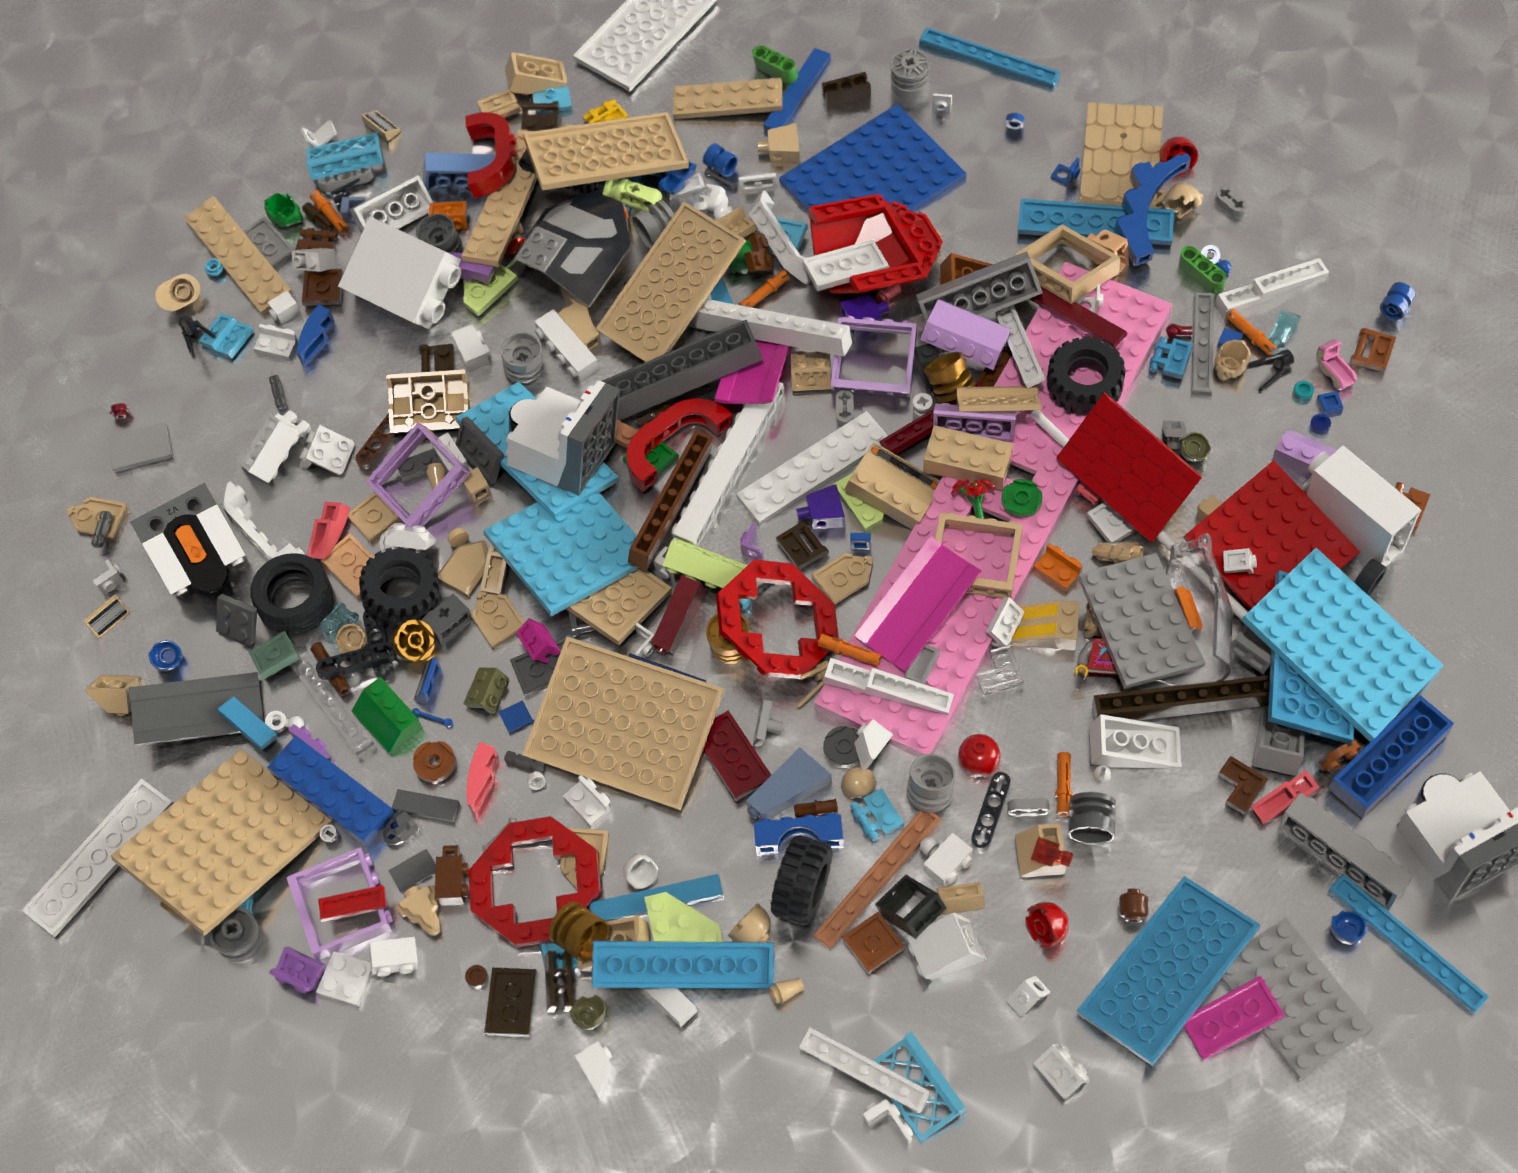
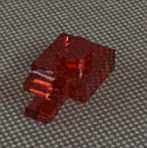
(1047, 852)

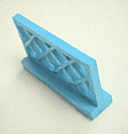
(341, 162)
(936, 1079)

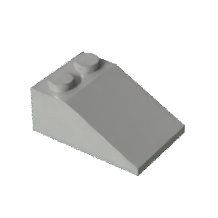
(1278, 746)

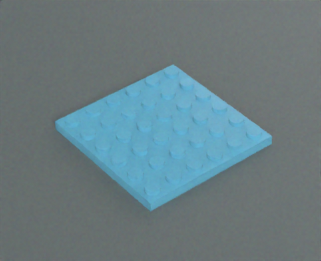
(565, 555)

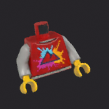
(1095, 659)

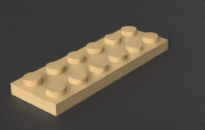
(727, 98)

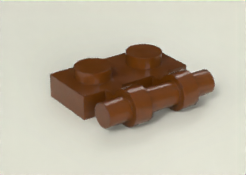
(311, 233)

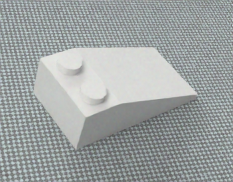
(1134, 743)

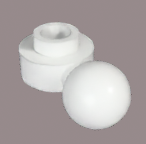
(275, 716)

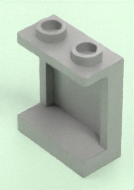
(1252, 649)

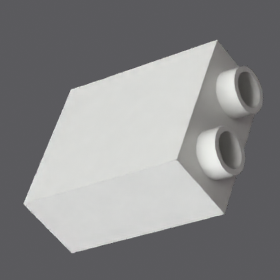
(401, 273)
(1361, 505)

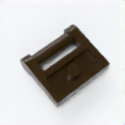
(541, 121)
(443, 357)
(797, 549)

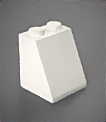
(946, 947)

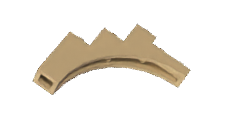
(579, 321)

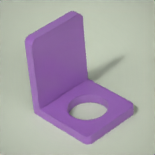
(746, 540)

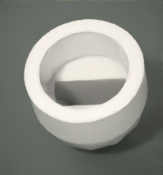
(1107, 775)
(532, 784)
(327, 838)
(928, 846)

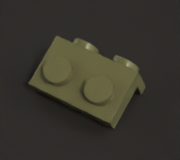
(486, 689)

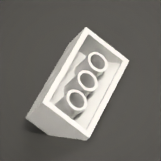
(396, 205)

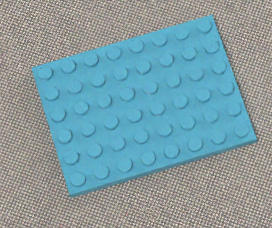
(1342, 644)

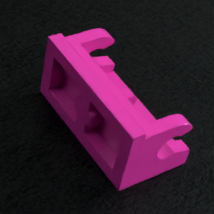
(537, 640)

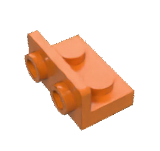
(455, 210)
(1058, 567)
(1188, 608)

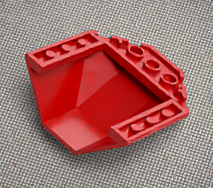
(901, 235)

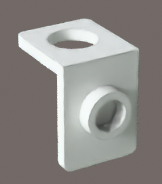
(941, 103)
(321, 136)
(1095, 302)
(647, 648)
(1027, 995)

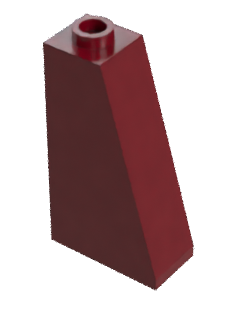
(679, 615)

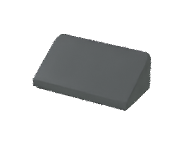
(413, 870)

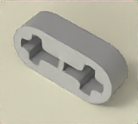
(1230, 202)
(840, 408)
(1028, 807)

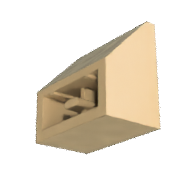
(1025, 846)

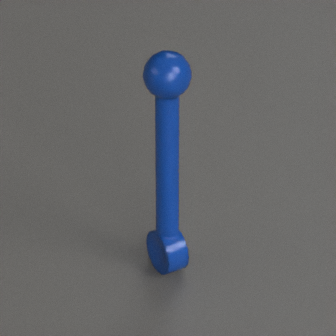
(448, 722)

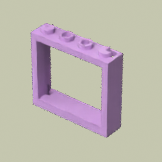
(876, 388)
(437, 496)
(321, 871)

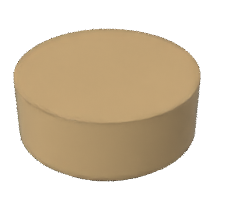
(457, 537)

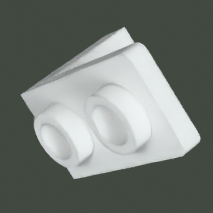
(878, 1111)

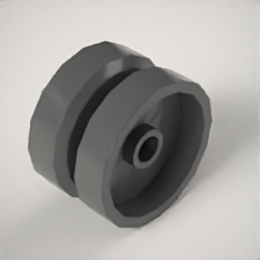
(237, 936)

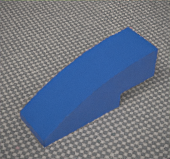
(314, 333)

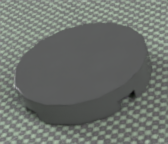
(840, 747)

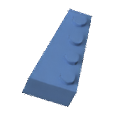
(451, 169)

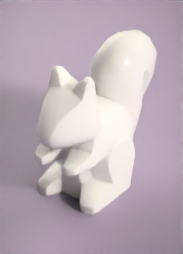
(715, 201)

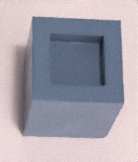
(348, 203)

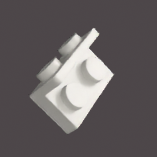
(276, 342)
(1005, 622)
(588, 801)
(1061, 1070)

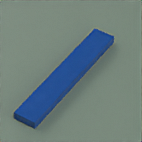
(798, 90)

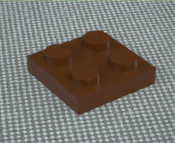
(322, 287)

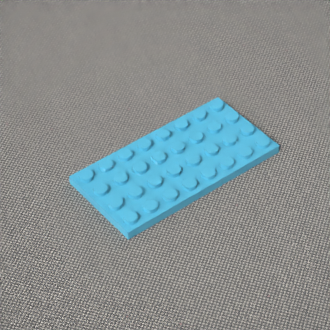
(493, 420)

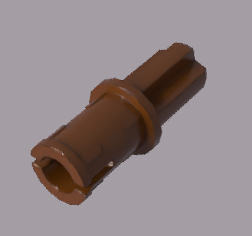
(816, 808)

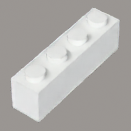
(566, 345)

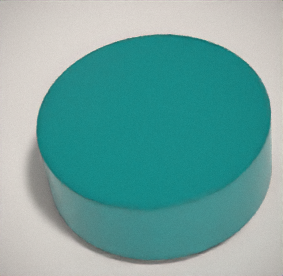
(1303, 391)

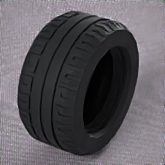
(277, 572)

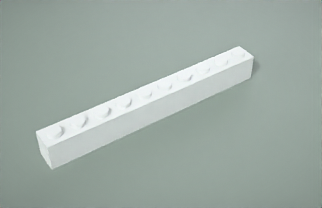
(776, 327)
(724, 470)

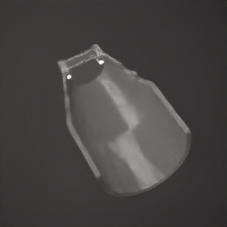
(1200, 574)

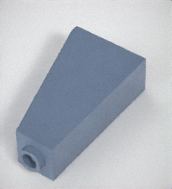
(789, 784)

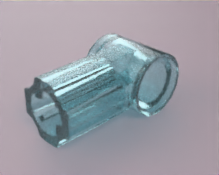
(1284, 326)

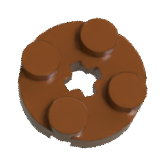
(1340, 755)
(435, 773)

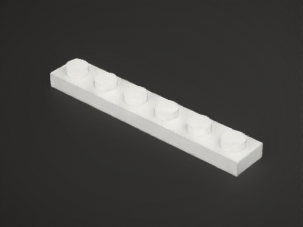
(1021, 347)
(865, 1070)

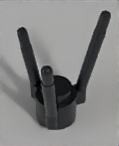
(338, 193)
(189, 327)
(1282, 359)

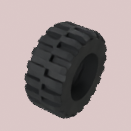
(1084, 354)
(398, 564)
(801, 880)

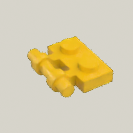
(605, 112)

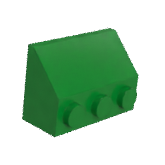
(385, 716)

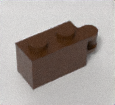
(450, 877)

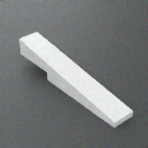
(1270, 286)
(887, 686)

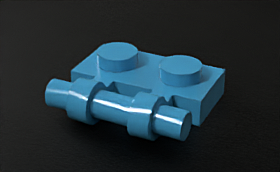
(1177, 357)

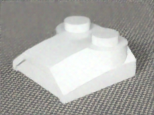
(409, 537)

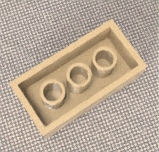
(967, 456)

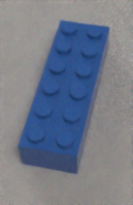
(1391, 756)
(331, 791)

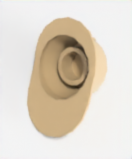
(177, 292)

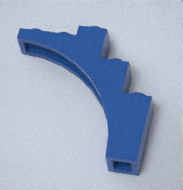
(1136, 201)

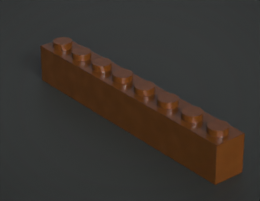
(670, 500)

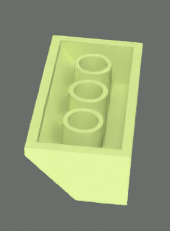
(701, 564)

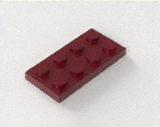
(734, 757)

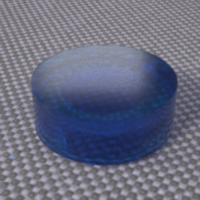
(1320, 424)

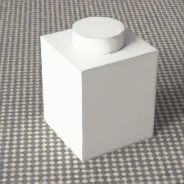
(283, 308)

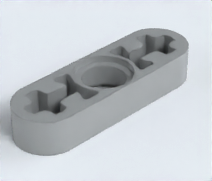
(336, 181)

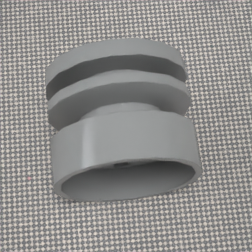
(909, 73)
(652, 223)
(522, 357)
(930, 783)

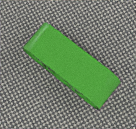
(775, 64)
(1202, 270)

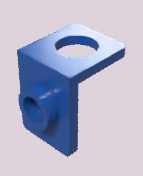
(1073, 172)

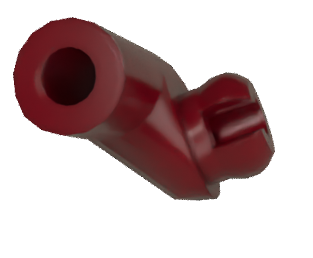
(1175, 330)

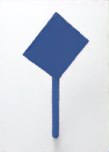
(516, 716)

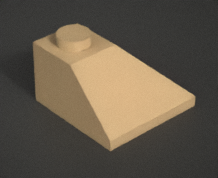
(113, 692)

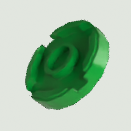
(1021, 498)

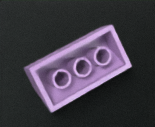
(967, 333)
(989, 424)
(1298, 452)

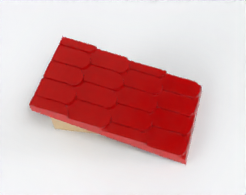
(1128, 467)

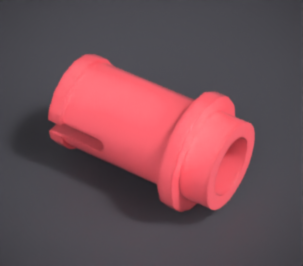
(888, 293)
(1090, 495)

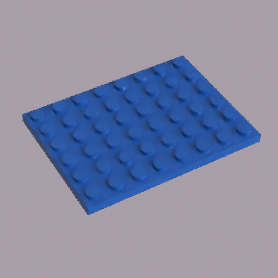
(881, 158)

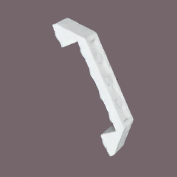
(777, 238)
(233, 501)

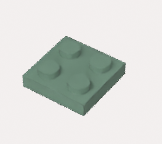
(274, 655)

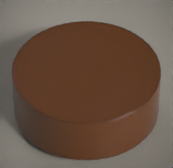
(476, 976)

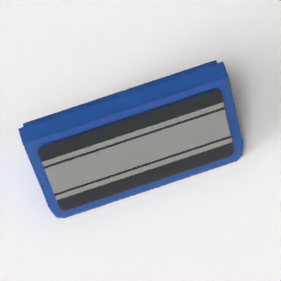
(427, 680)

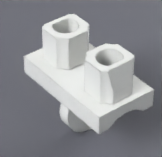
(303, 427)

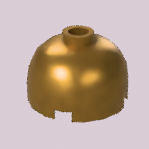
(413, 640)

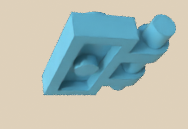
(883, 812)

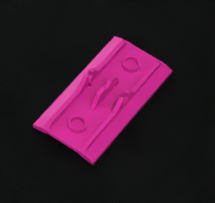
(757, 381)
(917, 603)

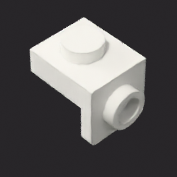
(658, 562)
(109, 579)

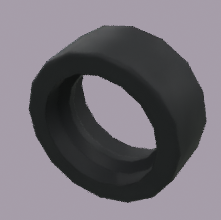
(1370, 576)

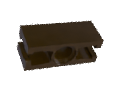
(846, 90)
(564, 974)

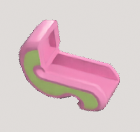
(1334, 366)

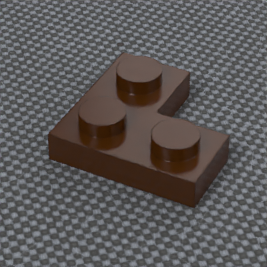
(759, 259)
(1247, 782)

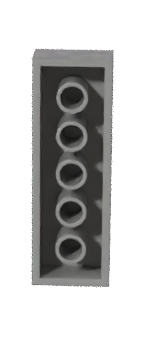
(987, 288)
(1345, 851)

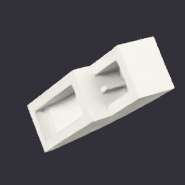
(672, 1002)

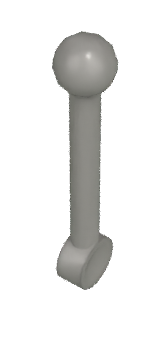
(486, 845)

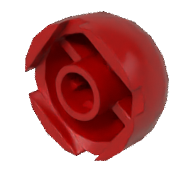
(1179, 146)
(979, 756)
(1047, 923)

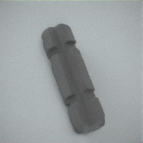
(277, 392)
(101, 529)
(523, 762)

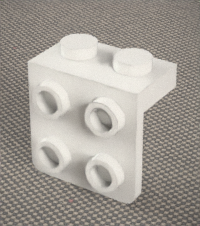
(327, 450)

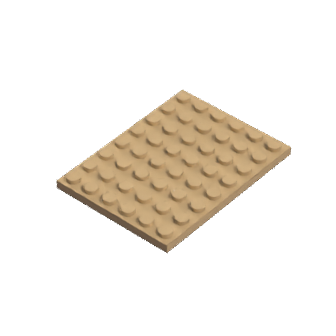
(623, 723)
(221, 841)

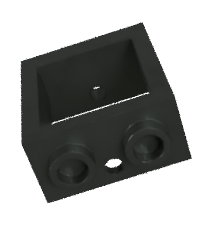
(920, 916)

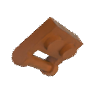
(1379, 352)

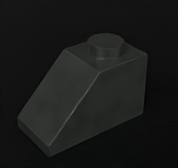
(923, 356)

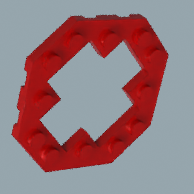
(751, 644)
(499, 855)

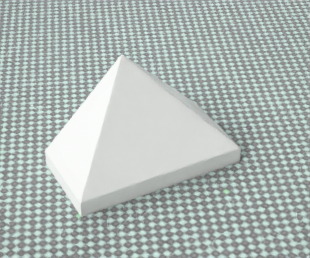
(757, 181)

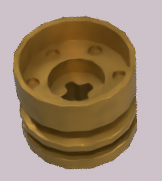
(947, 374)
(719, 646)
(576, 929)

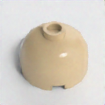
(752, 926)

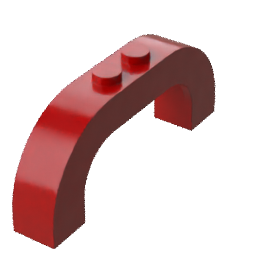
(503, 166)
(666, 424)

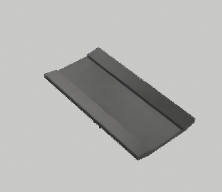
(190, 707)

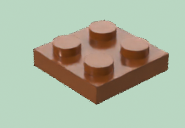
(873, 942)

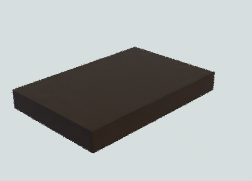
(510, 1002)

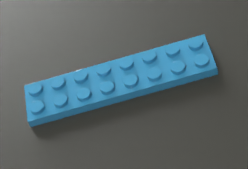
(1043, 216)
(682, 964)

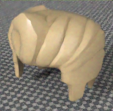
(1182, 199)
(1232, 359)

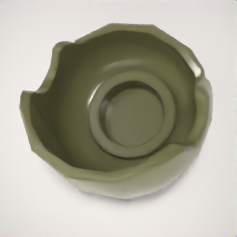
(1194, 447)
(588, 1012)

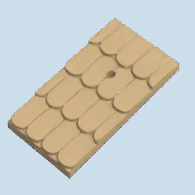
(1114, 143)

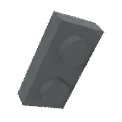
(417, 465)

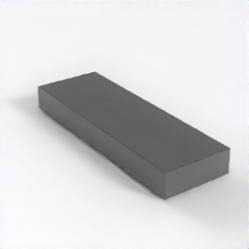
(426, 805)

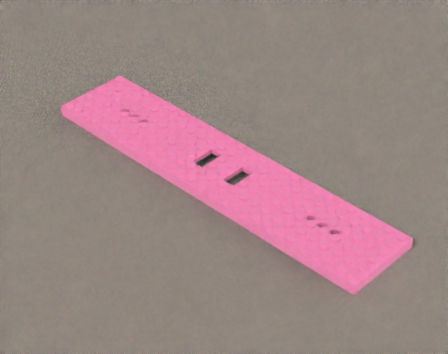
(963, 633)

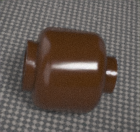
(1133, 905)

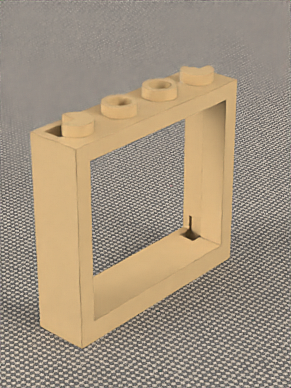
(1057, 284)
(982, 586)

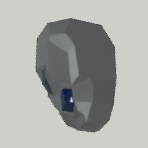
(399, 828)

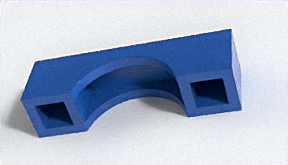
(772, 834)

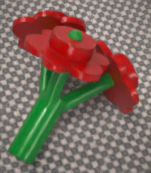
(975, 488)

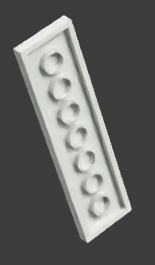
(811, 468)
(92, 861)

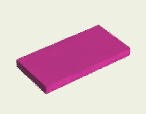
(1233, 1018)

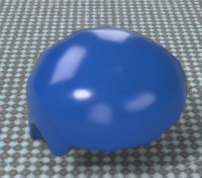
(165, 655)
(1348, 927)

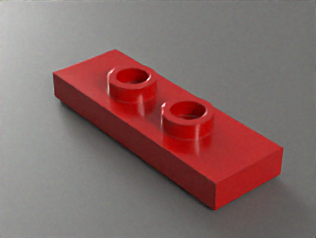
(352, 903)

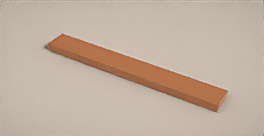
(876, 879)

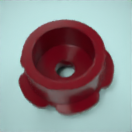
(119, 410)

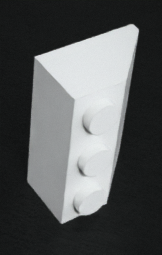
(269, 448)

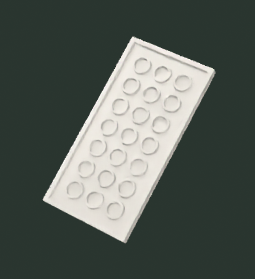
(638, 38)

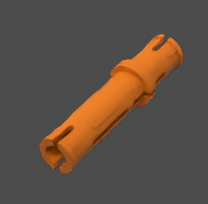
(326, 207)
(770, 286)
(1257, 337)
(853, 651)
(1063, 790)

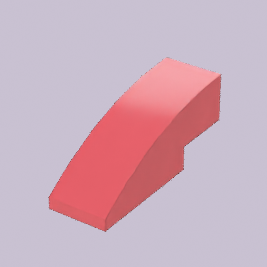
(327, 529)
(480, 775)
(1278, 800)

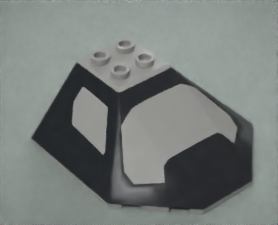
(577, 244)

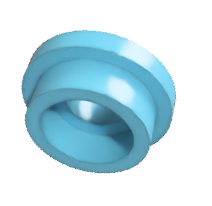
(211, 264)

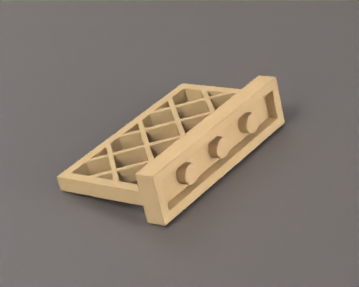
(997, 398)

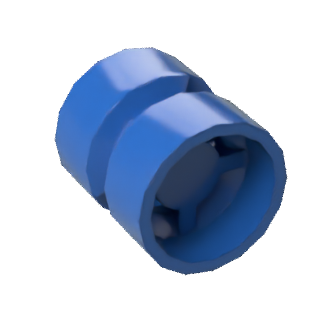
(720, 159)
(1397, 301)

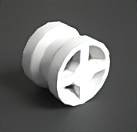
(918, 407)

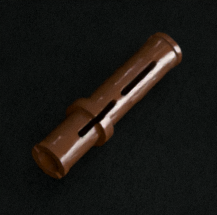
(339, 683)

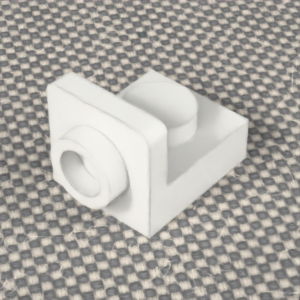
(1239, 561)

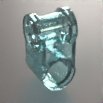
(335, 620)

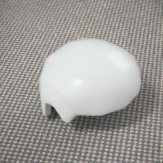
(640, 871)

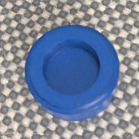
(1015, 120)

